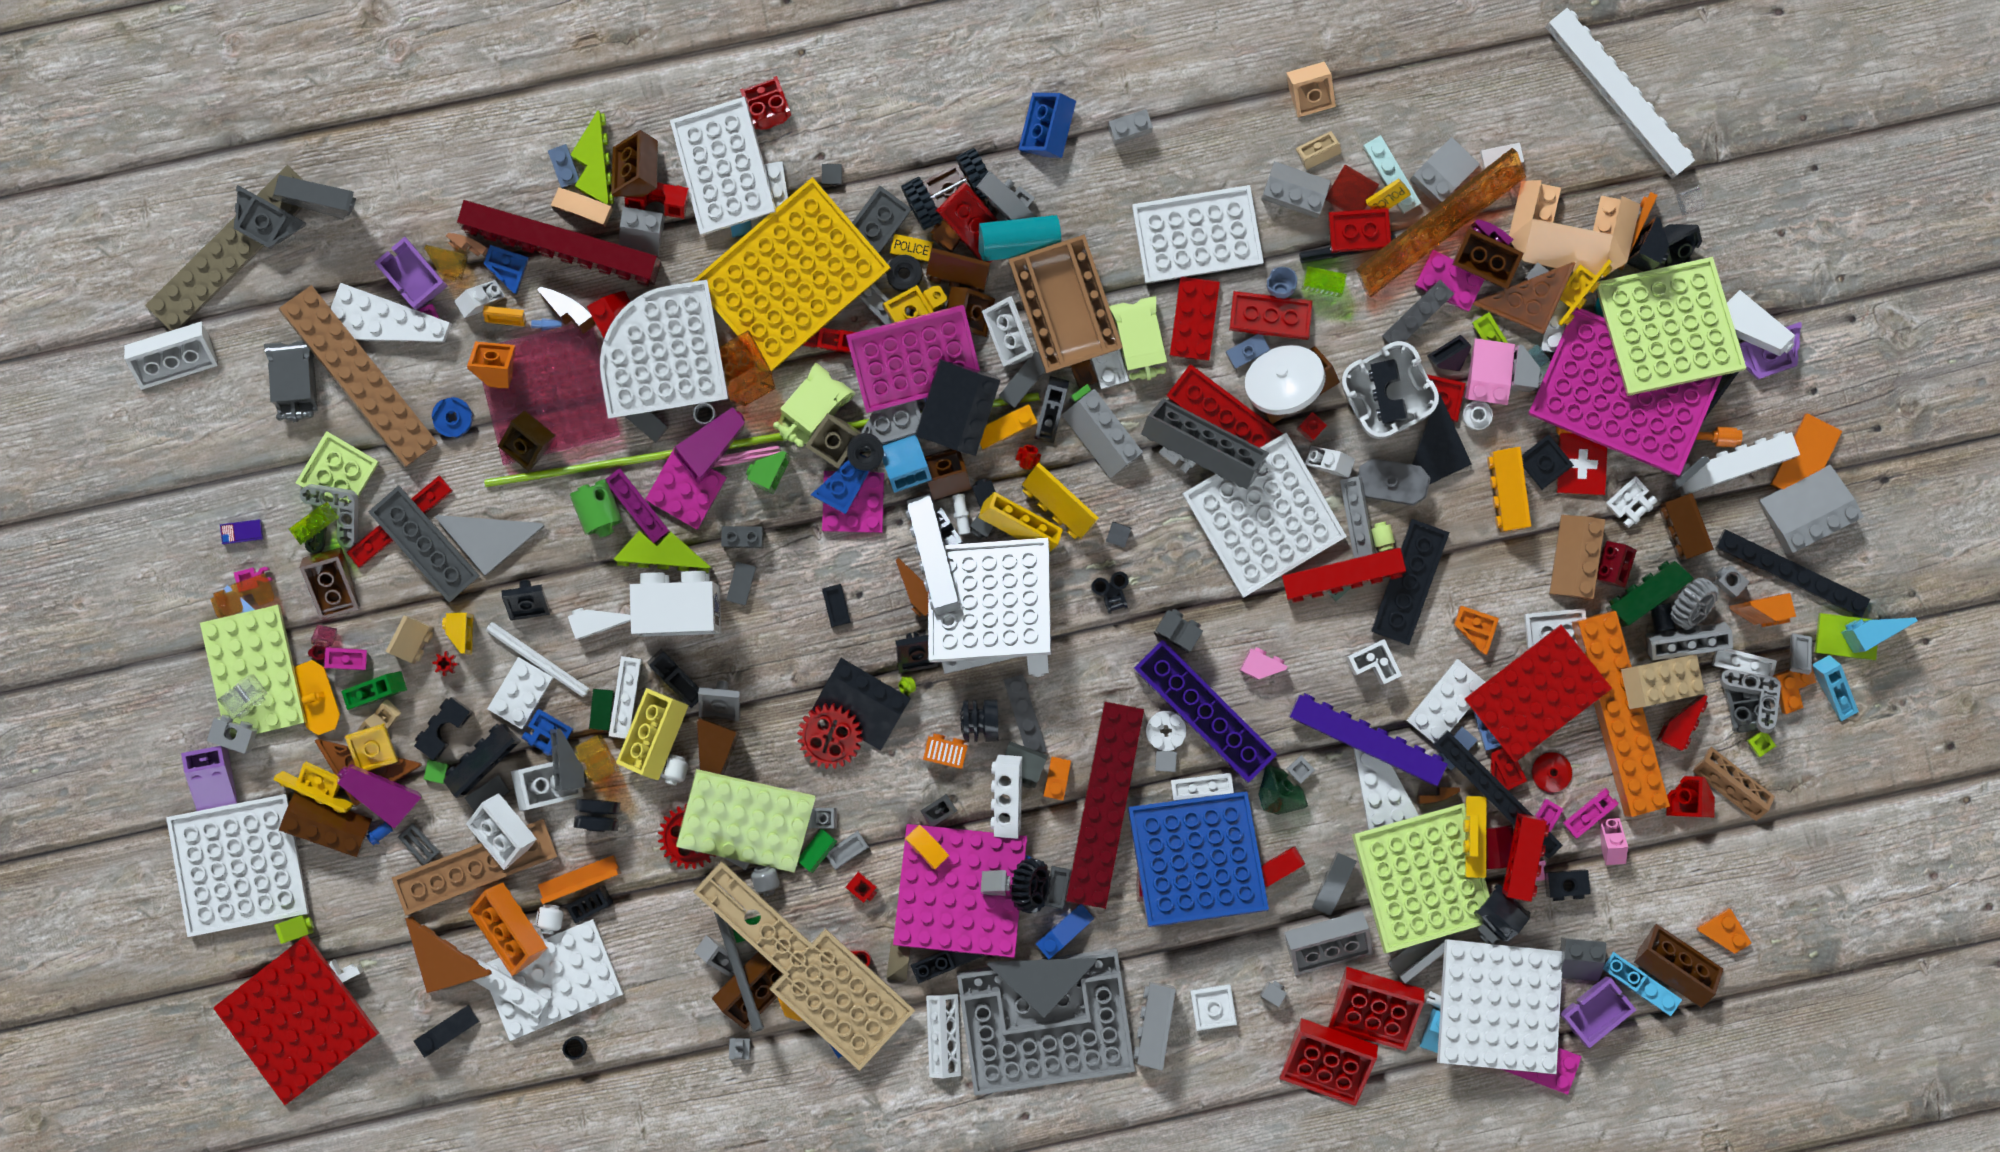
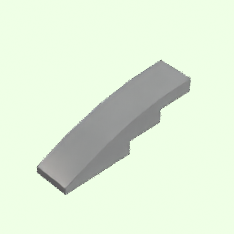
(1003, 198)

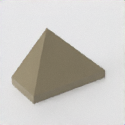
(898, 962)

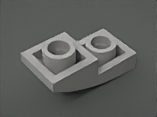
(823, 818)

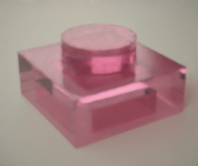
(324, 636)

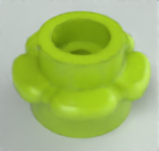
(907, 685)

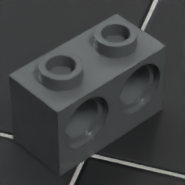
(742, 537)

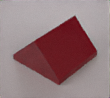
(1498, 846)

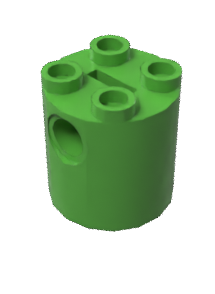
(596, 508)

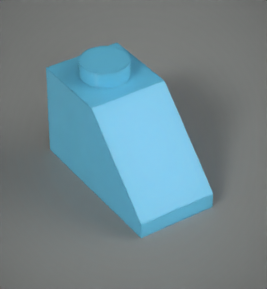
(1431, 1033)

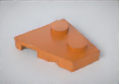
(1476, 627)
(1726, 931)

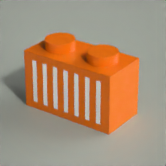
(945, 752)

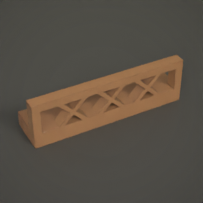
(1733, 787)

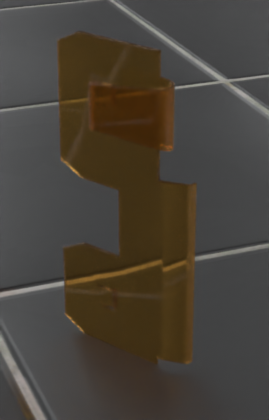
(230, 604)

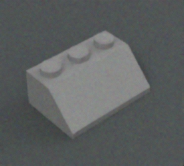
(1296, 189)

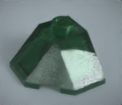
(1279, 794)

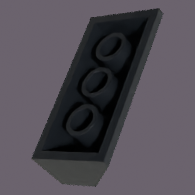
(481, 761)

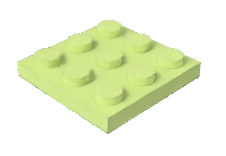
(338, 466)

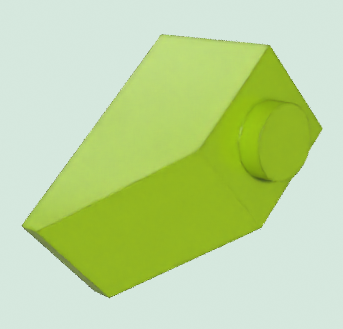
(294, 928)

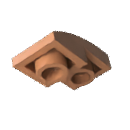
(459, 241)

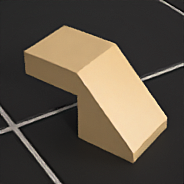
(386, 713)

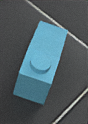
(1835, 686)

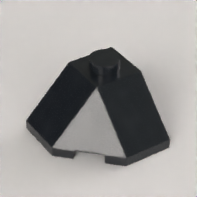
(1682, 242)

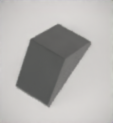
(939, 810)

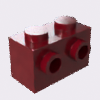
(1616, 564)

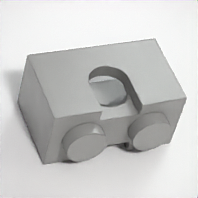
(220, 734)

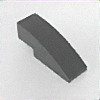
(1023, 381)
(1334, 883)

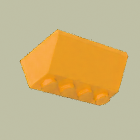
(1509, 489)

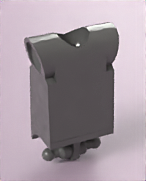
(292, 380)

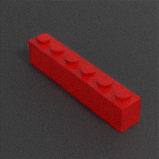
(1344, 574)

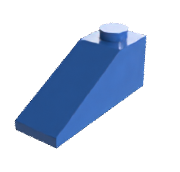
(1064, 931)

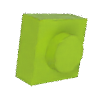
(1761, 743)

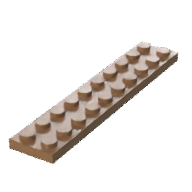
(358, 376)

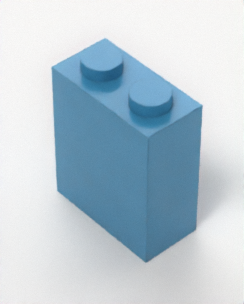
(905, 463)

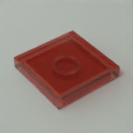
(1351, 190)

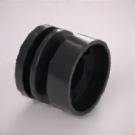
(980, 720)

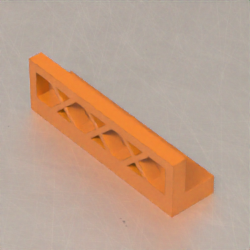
(579, 879)

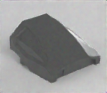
(1744, 710)

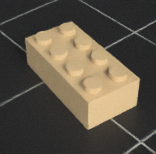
(1663, 681)

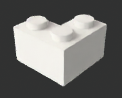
(1376, 657)

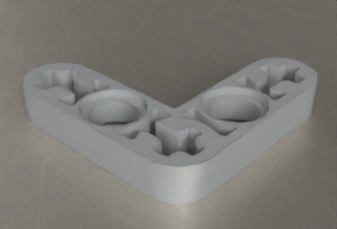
(342, 508)
(1764, 693)

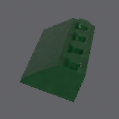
(1649, 593)

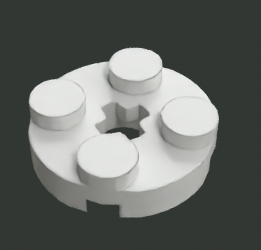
(1157, 738)

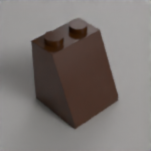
(715, 746)

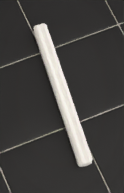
(537, 659)

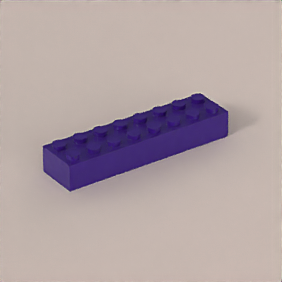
(1205, 711)

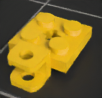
(915, 300)

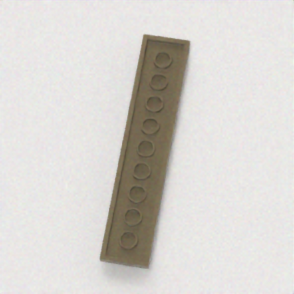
(212, 267)

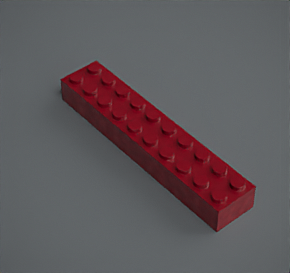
(558, 242)
(1104, 805)

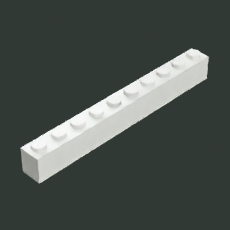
(1620, 93)

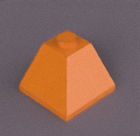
(492, 363)

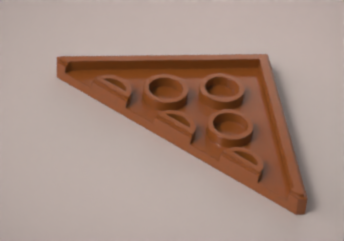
(1530, 301)
(340, 756)
(440, 960)

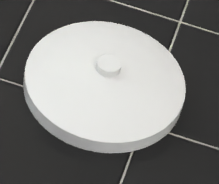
(1285, 380)

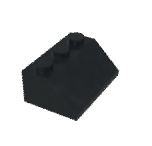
(1650, 247)

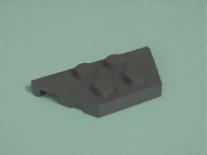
(263, 220)

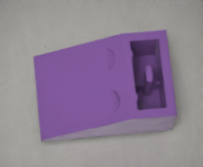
(209, 777)

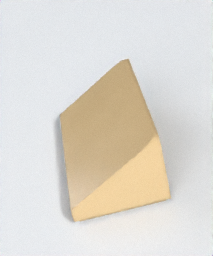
(1319, 150)

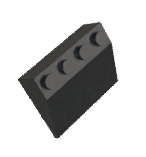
(958, 407)
(871, 700)

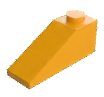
(1008, 426)

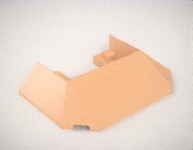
(1560, 244)

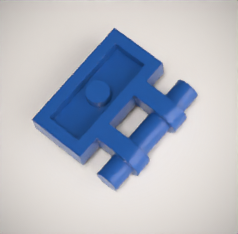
(542, 723)

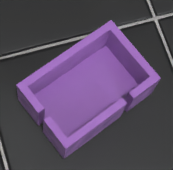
(411, 274)
(1597, 1012)

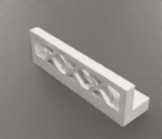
(939, 1036)

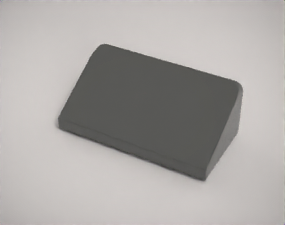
(649, 425)

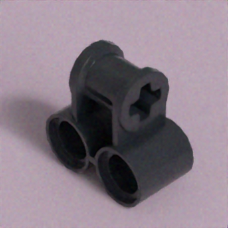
(1112, 592)

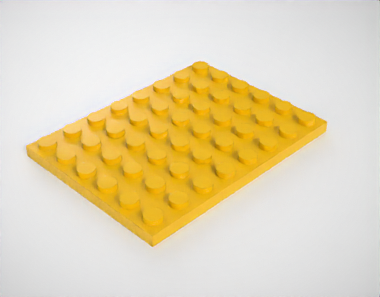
(792, 273)

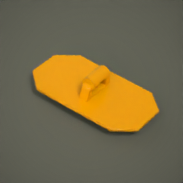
(317, 697)

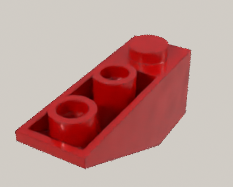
(1678, 728)

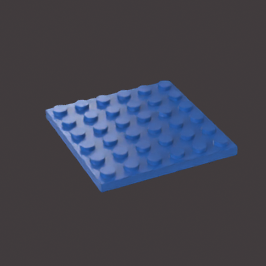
(1197, 859)

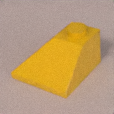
(459, 630)

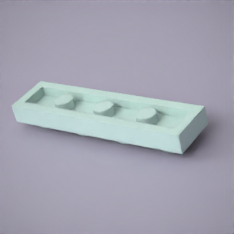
(1390, 170)

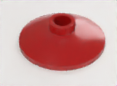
(1542, 768)

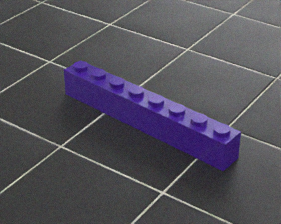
(1368, 740)

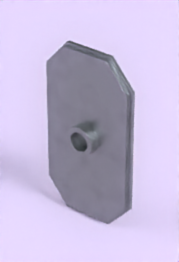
(1394, 481)

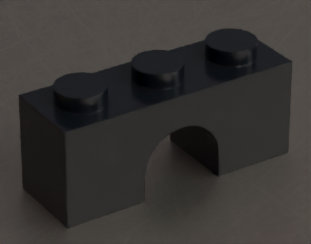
(1383, 375)
(430, 741)

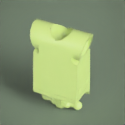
(1140, 337)
(810, 404)

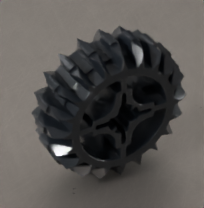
(1030, 885)

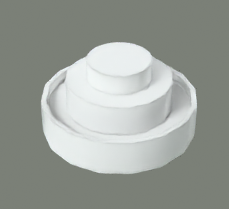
(1477, 415)

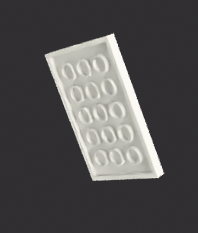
(723, 166)
(1197, 234)
(570, 973)

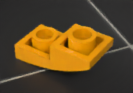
(926, 846)

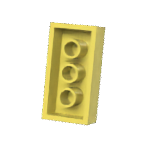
(652, 734)

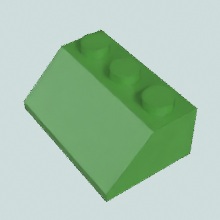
(768, 471)

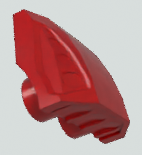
(767, 104)

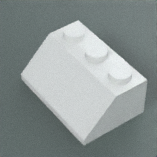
(1008, 332)
(501, 831)

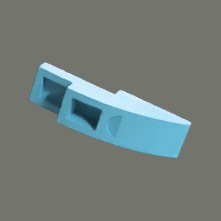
(1642, 984)

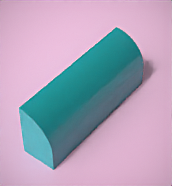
(1017, 236)

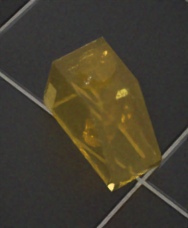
(447, 262)

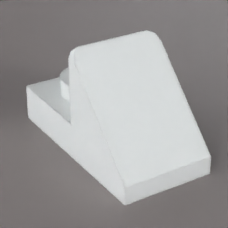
(349, 971)

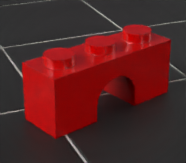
(673, 197)

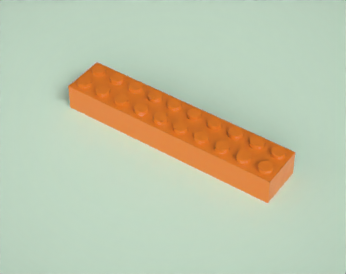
(1622, 728)

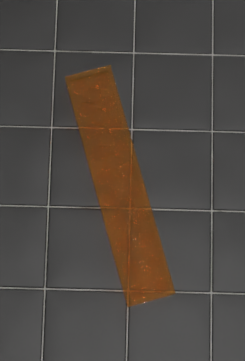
(1441, 222)

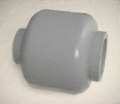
(765, 880)

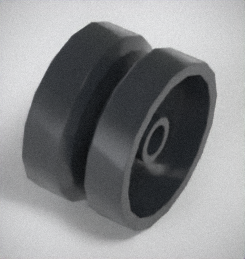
(596, 815)

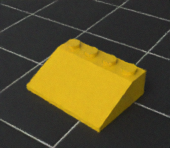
(1059, 502)

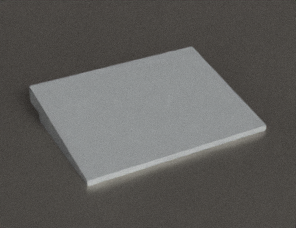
(1076, 1040)

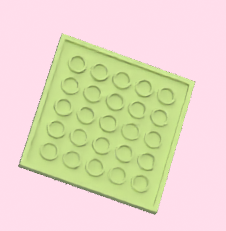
(1670, 326)
(1419, 878)

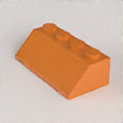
(1767, 610)
(507, 928)

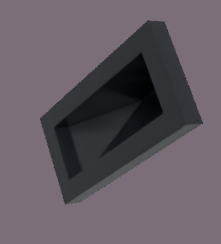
(1451, 355)

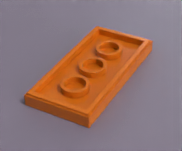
(1815, 444)

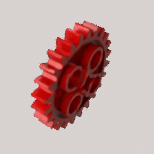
(846, 742)
(670, 842)

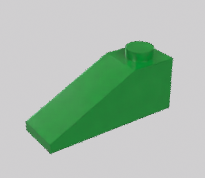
(374, 690)

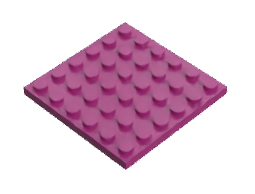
(946, 905)

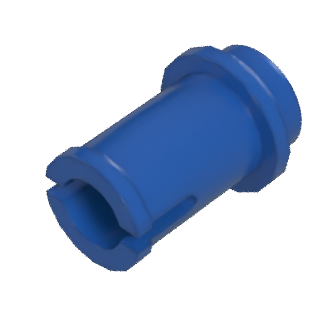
(379, 833)

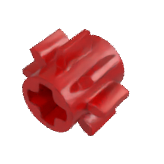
(1028, 457)
(438, 663)

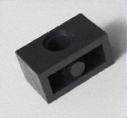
(1555, 880)

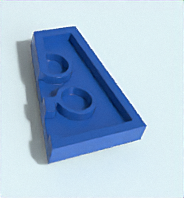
(841, 487)

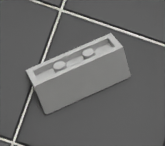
(1416, 958)

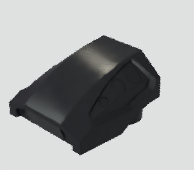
(1503, 914)

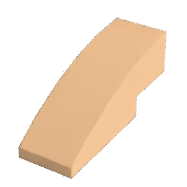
(582, 206)

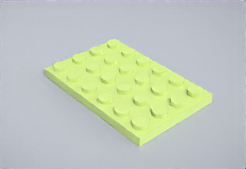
(259, 646)
(745, 821)

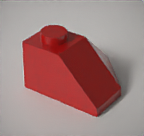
(1691, 798)

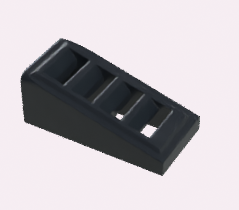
(600, 893)

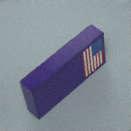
(241, 531)

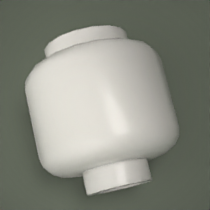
(674, 770)
(549, 918)

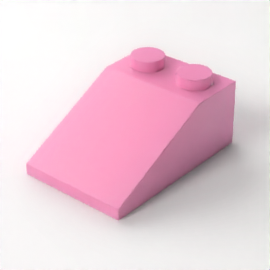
(1490, 372)

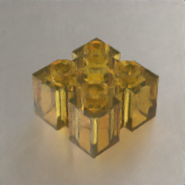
(597, 759)

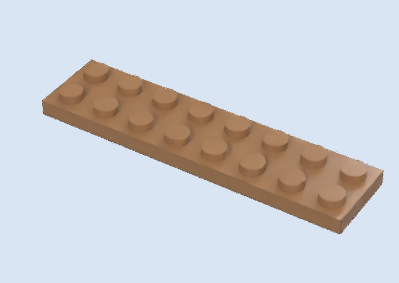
(466, 871)

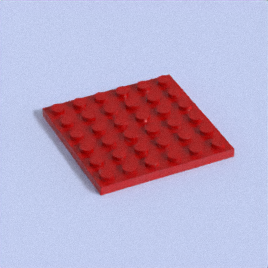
(296, 1020)

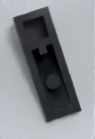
(1051, 409)
(446, 1031)

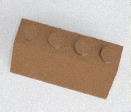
(1577, 556)

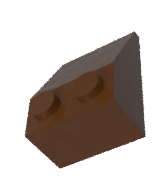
(329, 583)

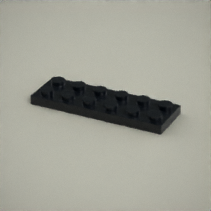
(1407, 595)

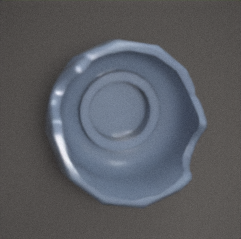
(1282, 282)

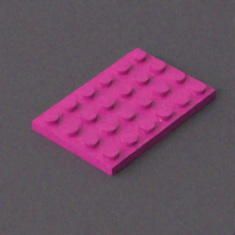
(901, 358)

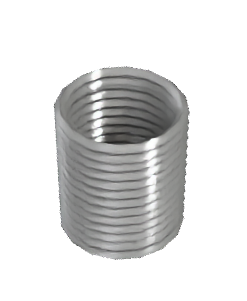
(701, 406)

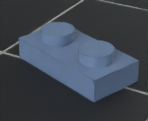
(563, 166)

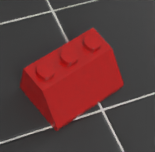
(607, 309)

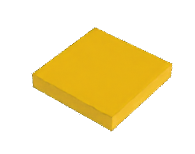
(371, 748)

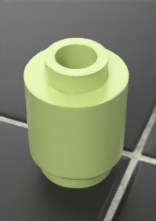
(1383, 536)

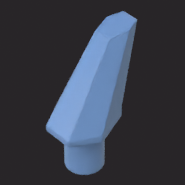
(545, 324)

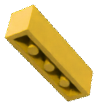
(1018, 521)

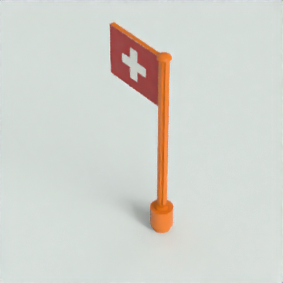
(1590, 459)

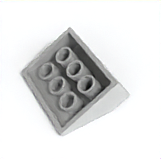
(1810, 509)

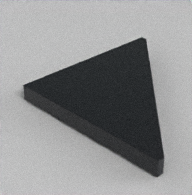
(1440, 448)

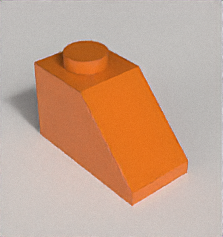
(1057, 778)

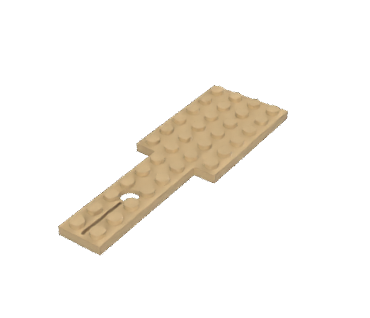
(819, 978)

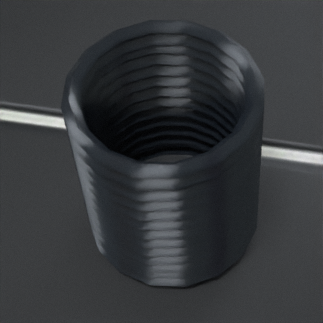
(1662, 617)
(567, 1054)

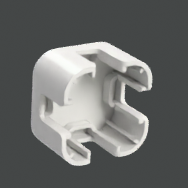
(1415, 388)

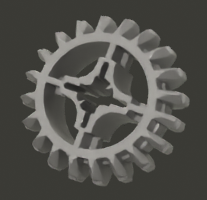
(1694, 603)

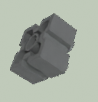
(1178, 630)

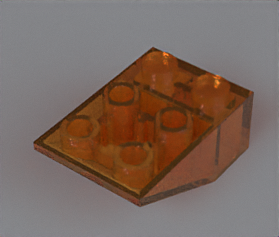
(745, 370)

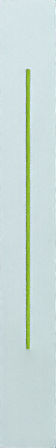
(665, 454)

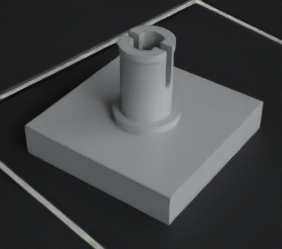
(719, 702)

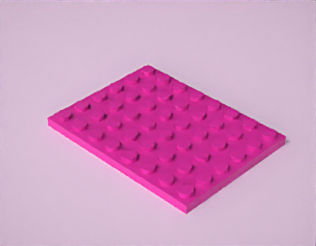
(1589, 399)

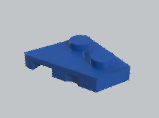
(506, 266)

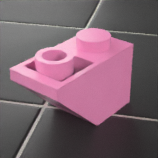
(1260, 666)
(1613, 841)

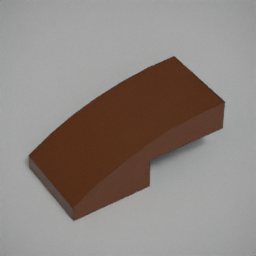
(1442, 793)

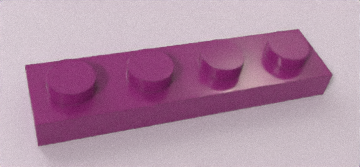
(637, 506)

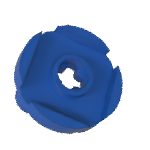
(463, 414)

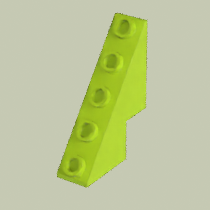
(592, 154)
(668, 553)

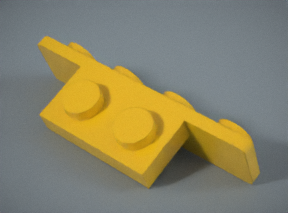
(1577, 288)
(316, 784)
(1475, 837)

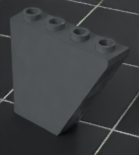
(314, 196)

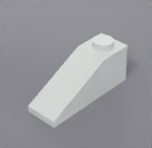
(590, 622)

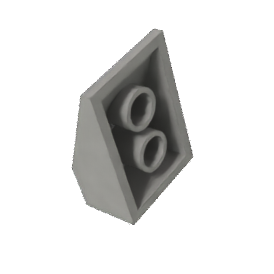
(1444, 171)

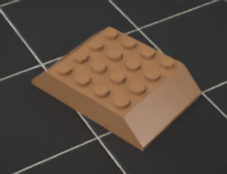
(1065, 304)

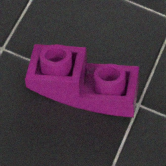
(1487, 228)

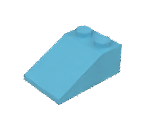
(1866, 634)

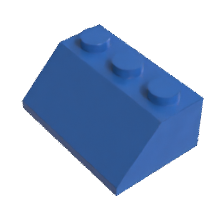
(1047, 124)

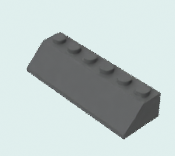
(1204, 443)

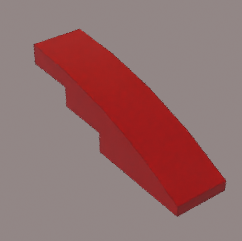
(830, 340)

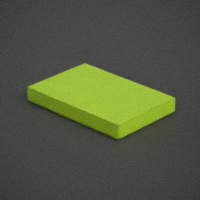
(1831, 641)

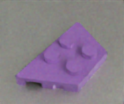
(1764, 363)

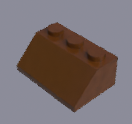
(634, 166)
(1487, 258)
(957, 270)
(1686, 527)

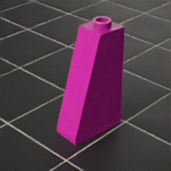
(707, 445)
(380, 795)

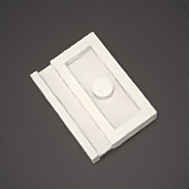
(1110, 369)

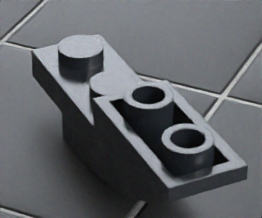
(940, 963)

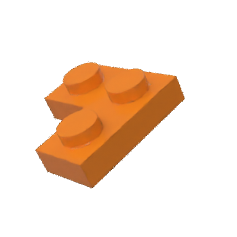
(1791, 682)

